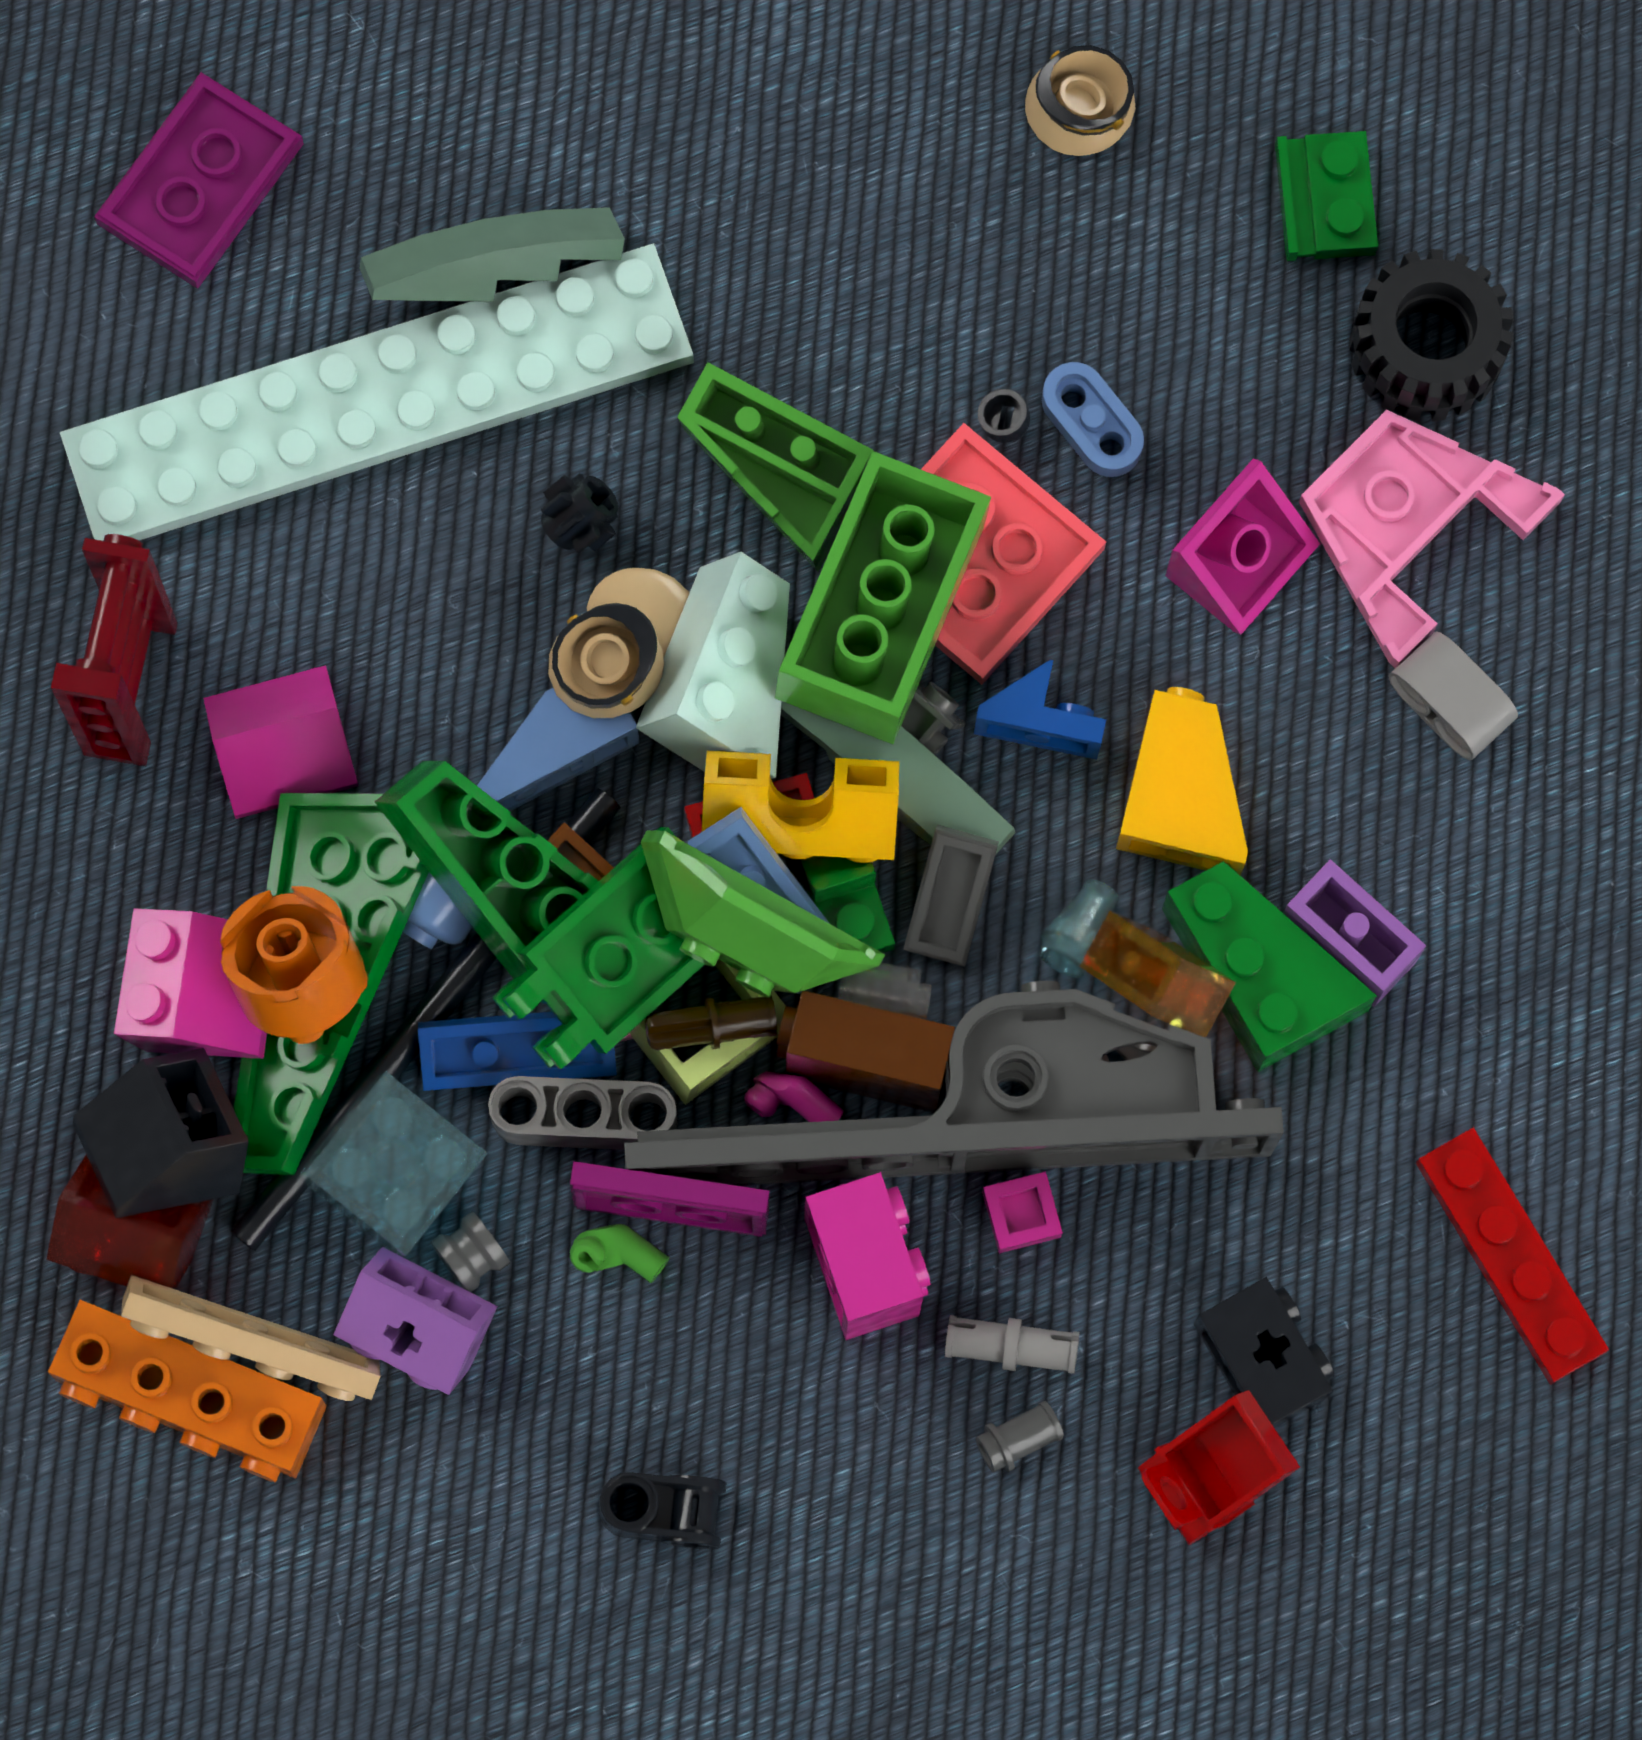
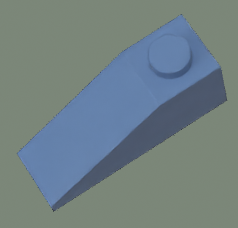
(553, 749)

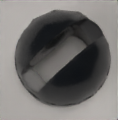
(993, 412)

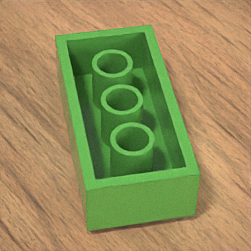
(882, 597)

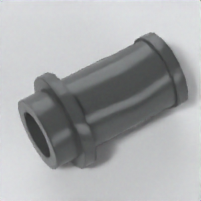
(1019, 1437)

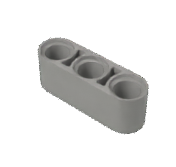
(555, 1096)

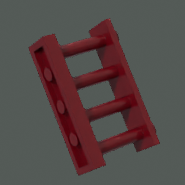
(104, 685)

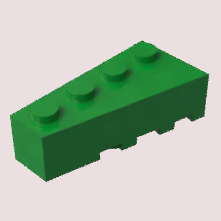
(483, 858)

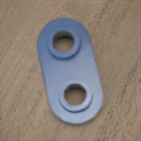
(1096, 420)

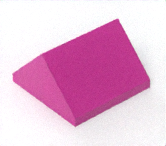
(1242, 549)
(279, 740)

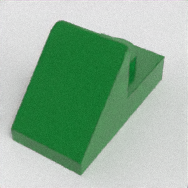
(848, 898)

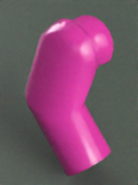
(790, 1091)

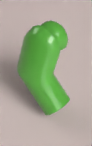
(617, 1246)

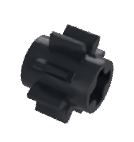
(579, 513)

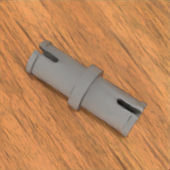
(1012, 1344)

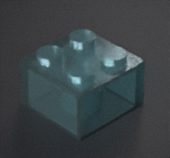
(391, 1164)

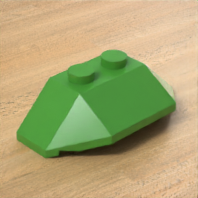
(746, 924)

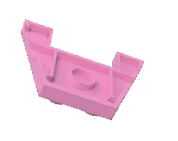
(1391, 500)

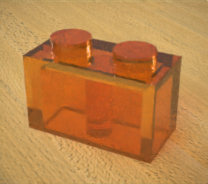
(1157, 974)

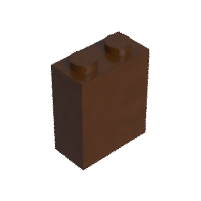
(865, 1050)

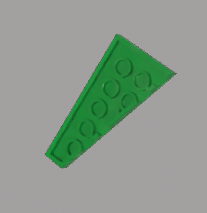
(374, 877)

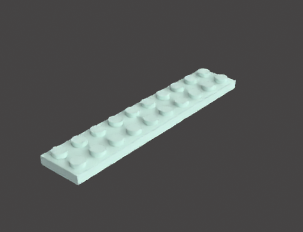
(377, 397)

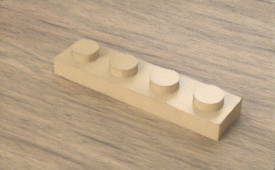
(223, 1331)

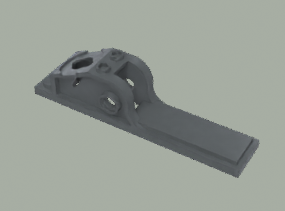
(1073, 1114)

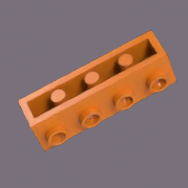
(191, 1392)

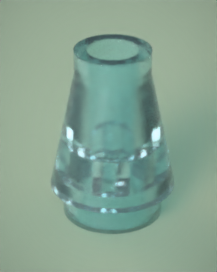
(1075, 928)

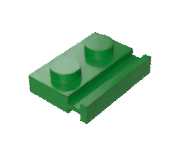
(1326, 196)

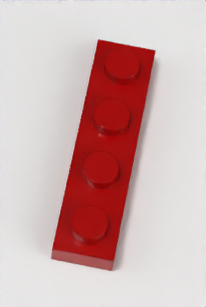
(1512, 1256)

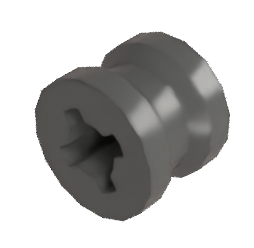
(470, 1252)

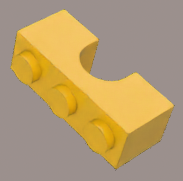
(847, 821)

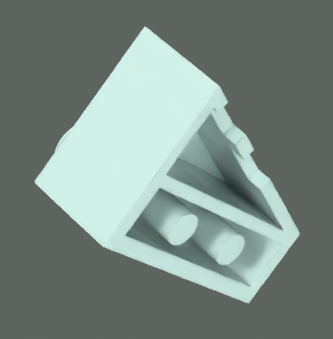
(723, 665)

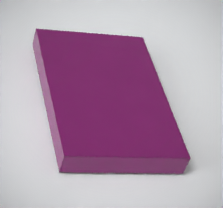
(199, 180)
(669, 1199)

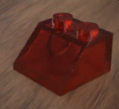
(144, 1245)

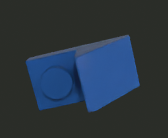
(1021, 718)

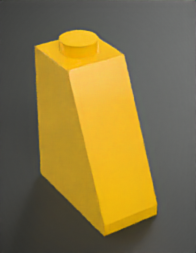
(1183, 788)

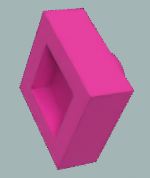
(1022, 1212)

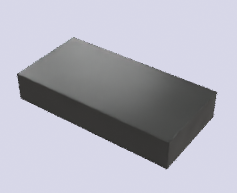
(951, 895)

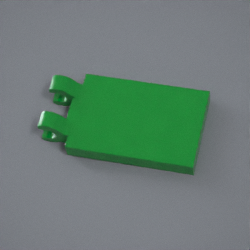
(600, 965)

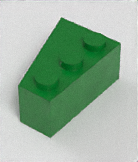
(1284, 980)

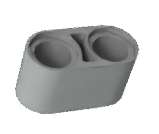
(1453, 695)

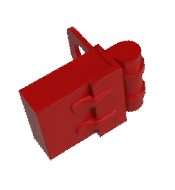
(1217, 1468)

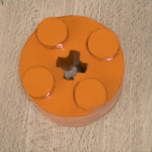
(292, 963)

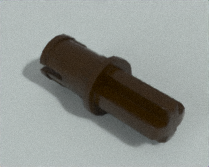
(712, 1023)

